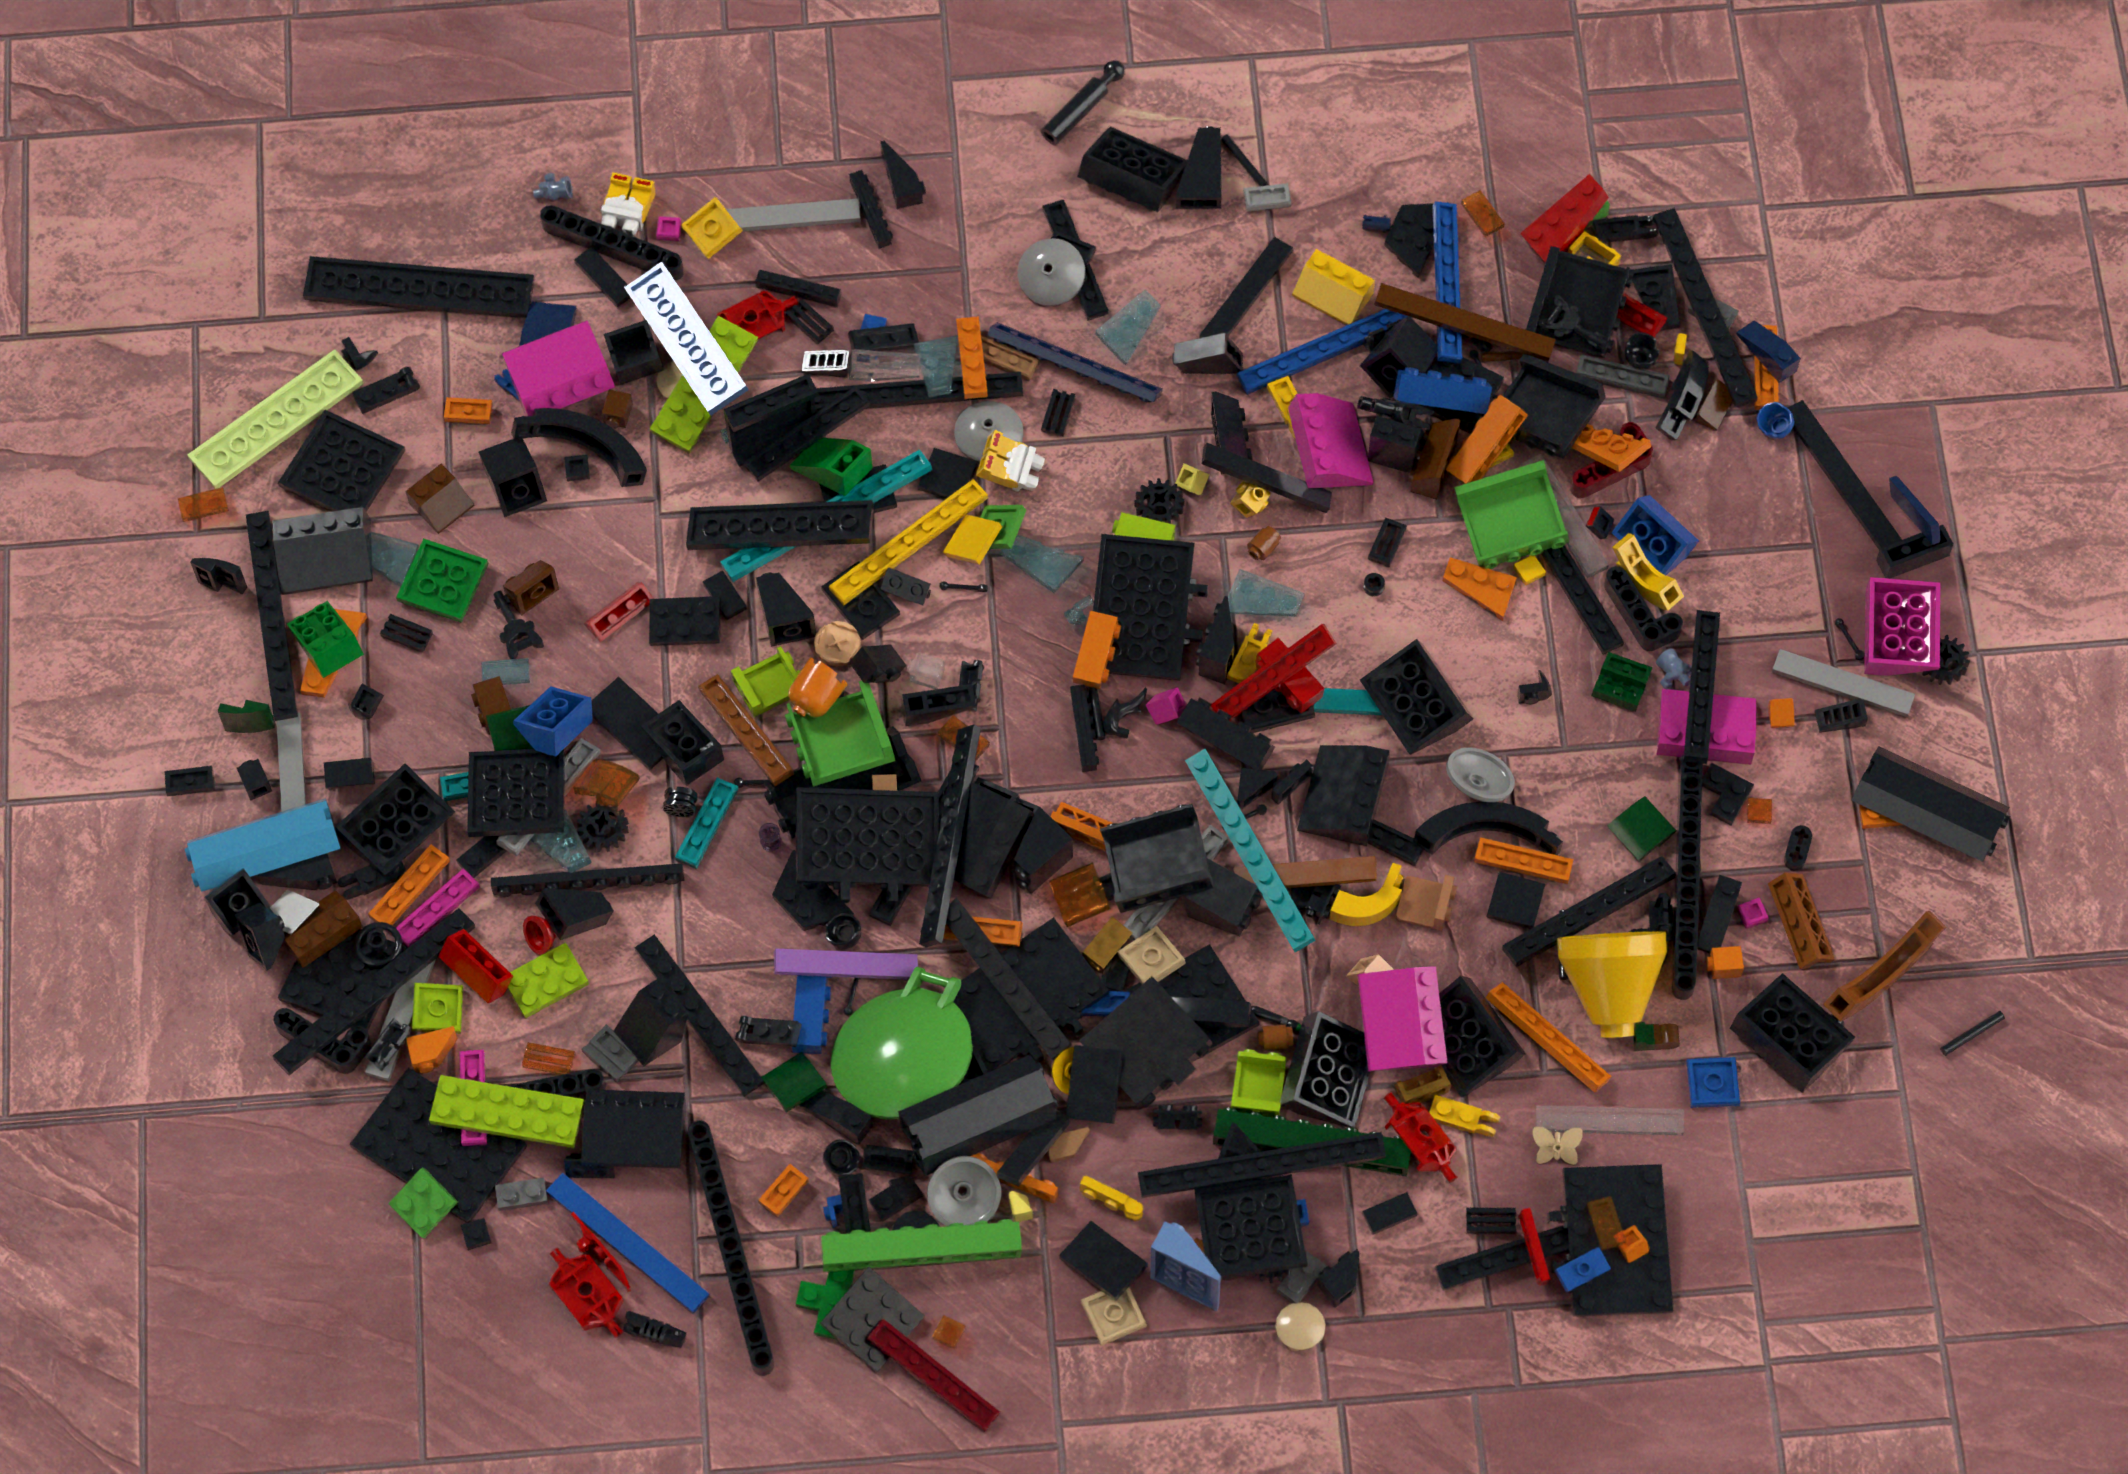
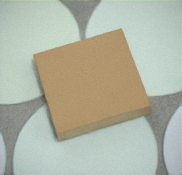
(1151, 956)
(1113, 1318)

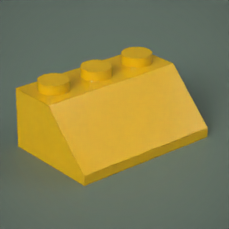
(1333, 287)

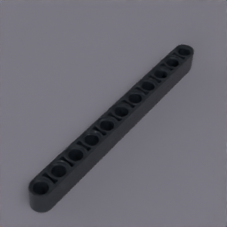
(1686, 884)
(735, 1257)

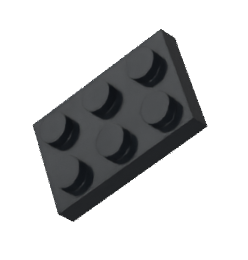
(684, 621)

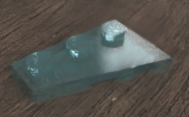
(1128, 326)
(937, 364)
(1044, 564)
(1262, 596)
(564, 847)

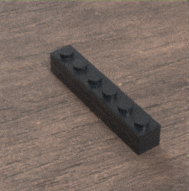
(870, 209)
(798, 288)
(1083, 728)

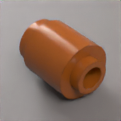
(1263, 543)
(1275, 1037)

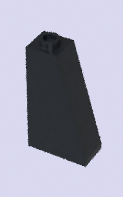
(1202, 174)

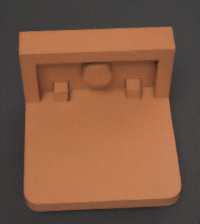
(1426, 902)

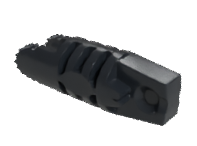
(653, 1330)

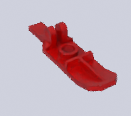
(589, 1241)

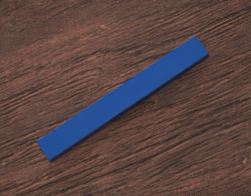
(1447, 276)
(1314, 351)
(628, 1243)

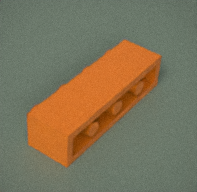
(1486, 440)

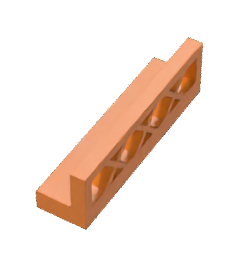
(1077, 828)

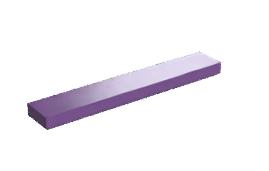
(844, 964)

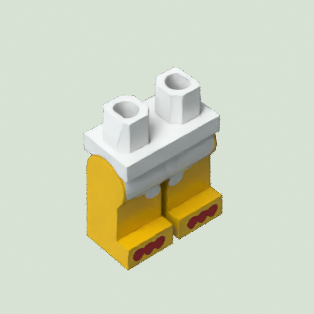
(627, 203)
(1009, 463)

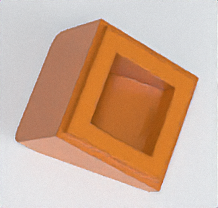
(1781, 713)
(1635, 1245)

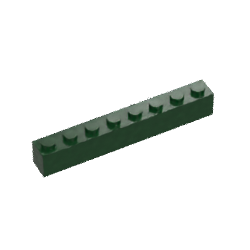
(1279, 1133)

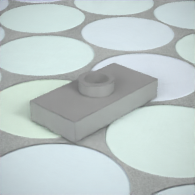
(1267, 197)

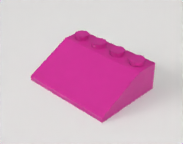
(558, 369)
(1329, 441)
(1901, 626)
(1730, 733)
(1402, 1019)

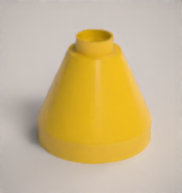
(1613, 975)

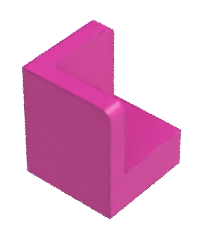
(1166, 706)

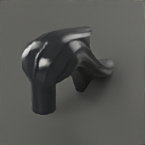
(1118, 711)

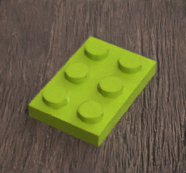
(546, 980)

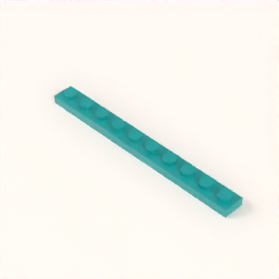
(873, 489)
(1250, 850)

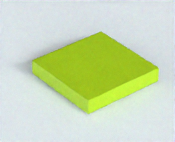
(437, 1007)

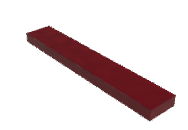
(933, 1375)

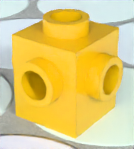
(1250, 499)

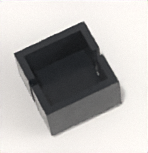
(633, 352)

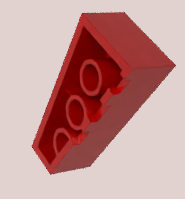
(1566, 218)

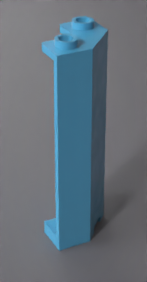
(263, 844)

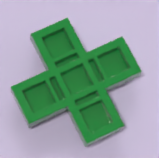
(824, 1297)

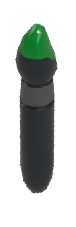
(1275, 1018)

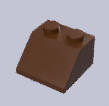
(439, 498)
(531, 586)

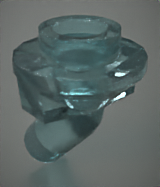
(1076, 615)

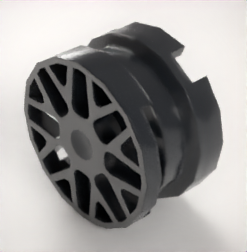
(680, 801)

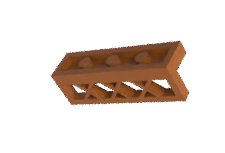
(1797, 920)

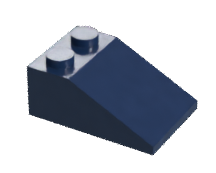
(546, 319)

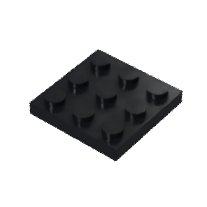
(1468, 370)
(861, 1311)

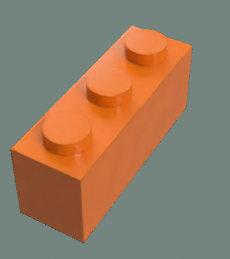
(1096, 650)

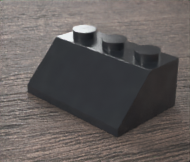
(1228, 425)

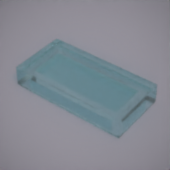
(510, 671)

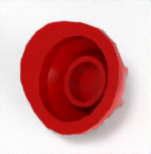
(538, 934)

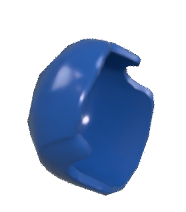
(1775, 420)

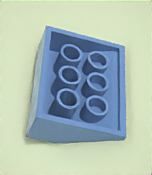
(1183, 1266)

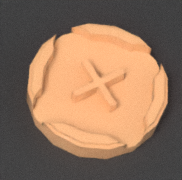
(837, 643)

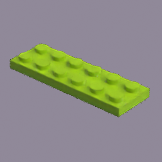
(683, 413)
(506, 1111)

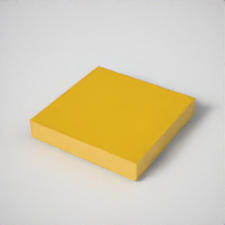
(711, 227)
(972, 539)

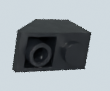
(1340, 1280)

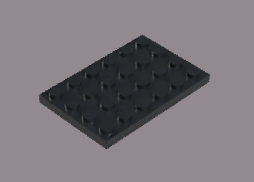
(405, 1141)

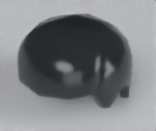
(1641, 350)
(843, 931)
(841, 1158)

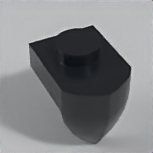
(351, 354)
(1534, 692)
(365, 702)

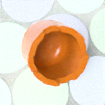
(815, 689)

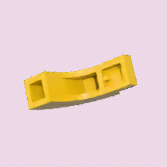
(1650, 583)
(1367, 910)

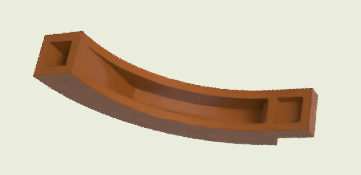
(1887, 970)

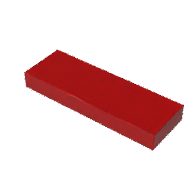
(1534, 1247)

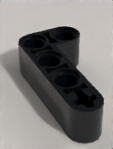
(1638, 607)
(337, 1048)

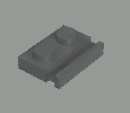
(610, 1053)

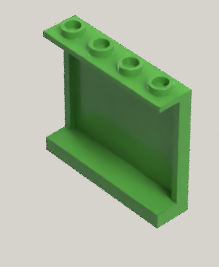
(1511, 515)
(843, 739)

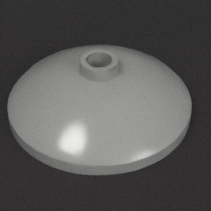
(1061, 282)
(971, 429)
(1480, 775)
(974, 1205)

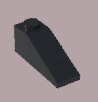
(903, 180)
(936, 704)
(306, 874)
(1719, 913)
(839, 1115)

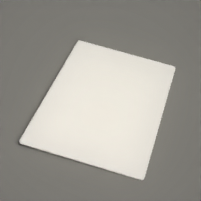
(293, 909)

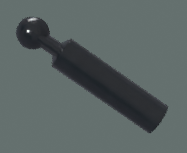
(1082, 103)

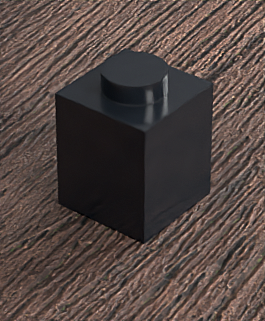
(254, 779)

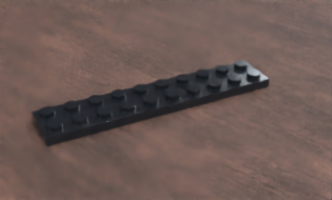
(418, 287)

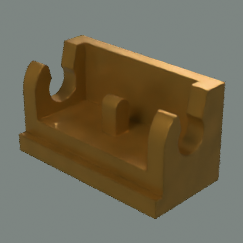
(1106, 944)
(1423, 1086)

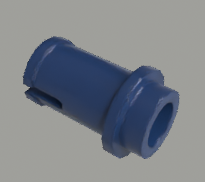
(1377, 223)

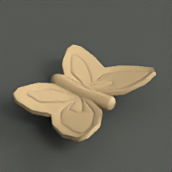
(1557, 1147)

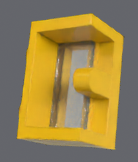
(1592, 248)

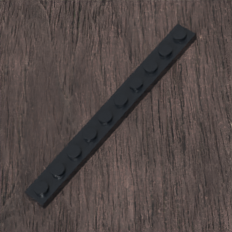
(1705, 308)
(915, 392)
(271, 616)
(949, 836)
(370, 994)
(1261, 1165)

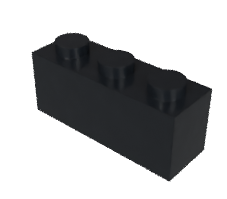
(1913, 553)

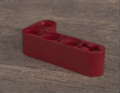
(1587, 481)

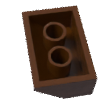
(1434, 458)
(323, 929)

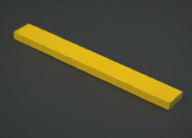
(908, 542)

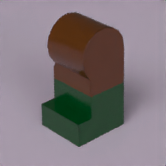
(1655, 1036)

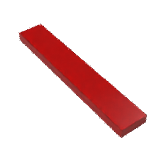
(1275, 672)

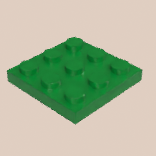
(442, 580)

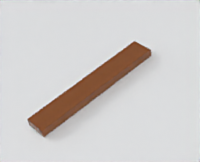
(746, 730)
(1322, 872)

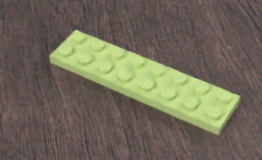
(275, 419)

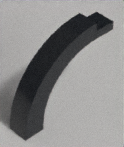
(589, 433)
(1486, 817)

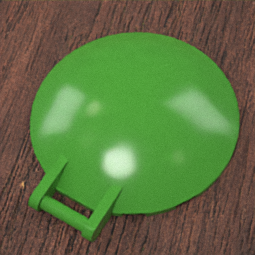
(902, 1047)

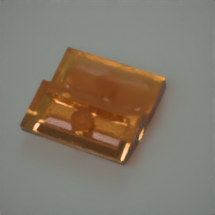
(606, 782)
(1079, 894)

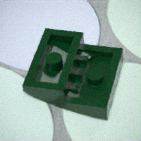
(1622, 681)
(250, 719)
(504, 733)
(1642, 828)
(794, 1082)

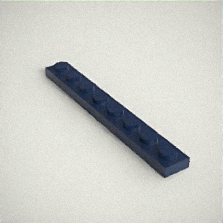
(1067, 359)

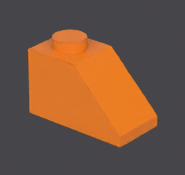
(430, 1048)

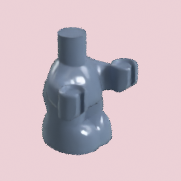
(554, 190)
(1674, 668)

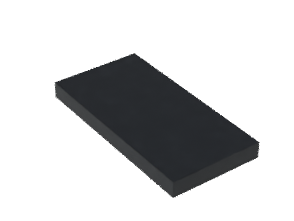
(622, 714)

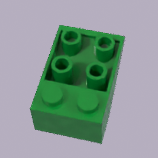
(835, 463)
(325, 639)

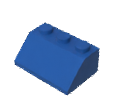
(1658, 534)
(554, 720)

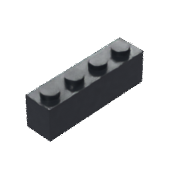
(1226, 734)

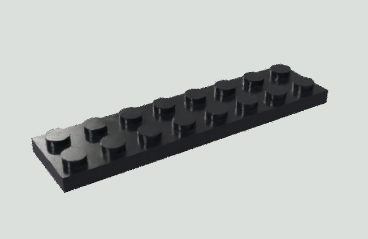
(780, 525)

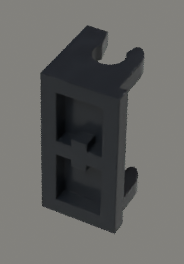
(349, 773)

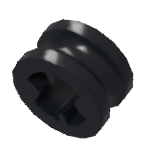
(1377, 590)

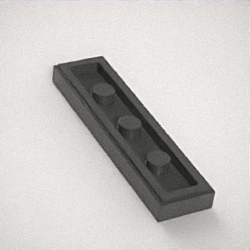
(1623, 376)

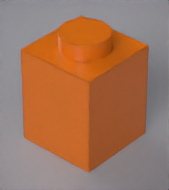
(1725, 962)

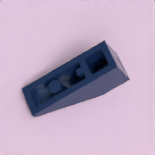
(1770, 350)

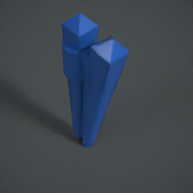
(506, 382)

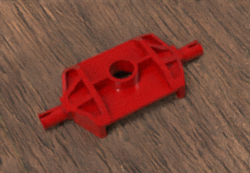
(766, 309)
(1431, 1150)
(591, 1310)

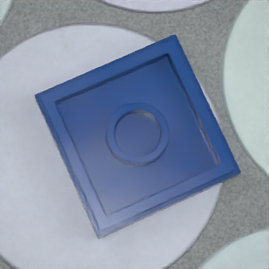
(1713, 1082)

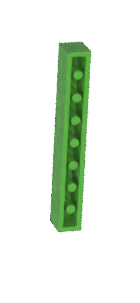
(921, 1246)

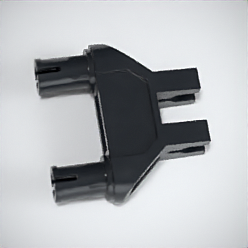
(1395, 410)

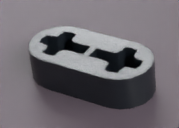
(1803, 849)

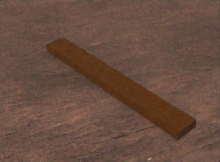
(1464, 322)

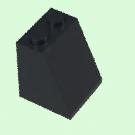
(1400, 348)
(1394, 444)
(513, 476)
(784, 611)
(1042, 852)
(1227, 904)
(652, 1023)

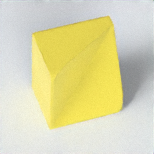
(1192, 479)
(1020, 1206)

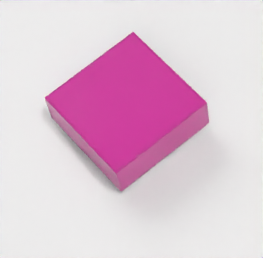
(668, 228)
(1752, 913)

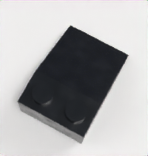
(683, 742)

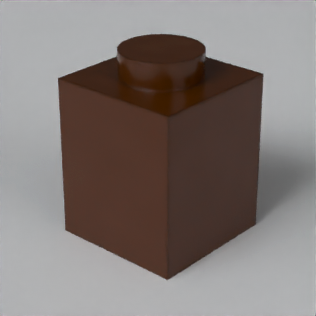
(617, 409)

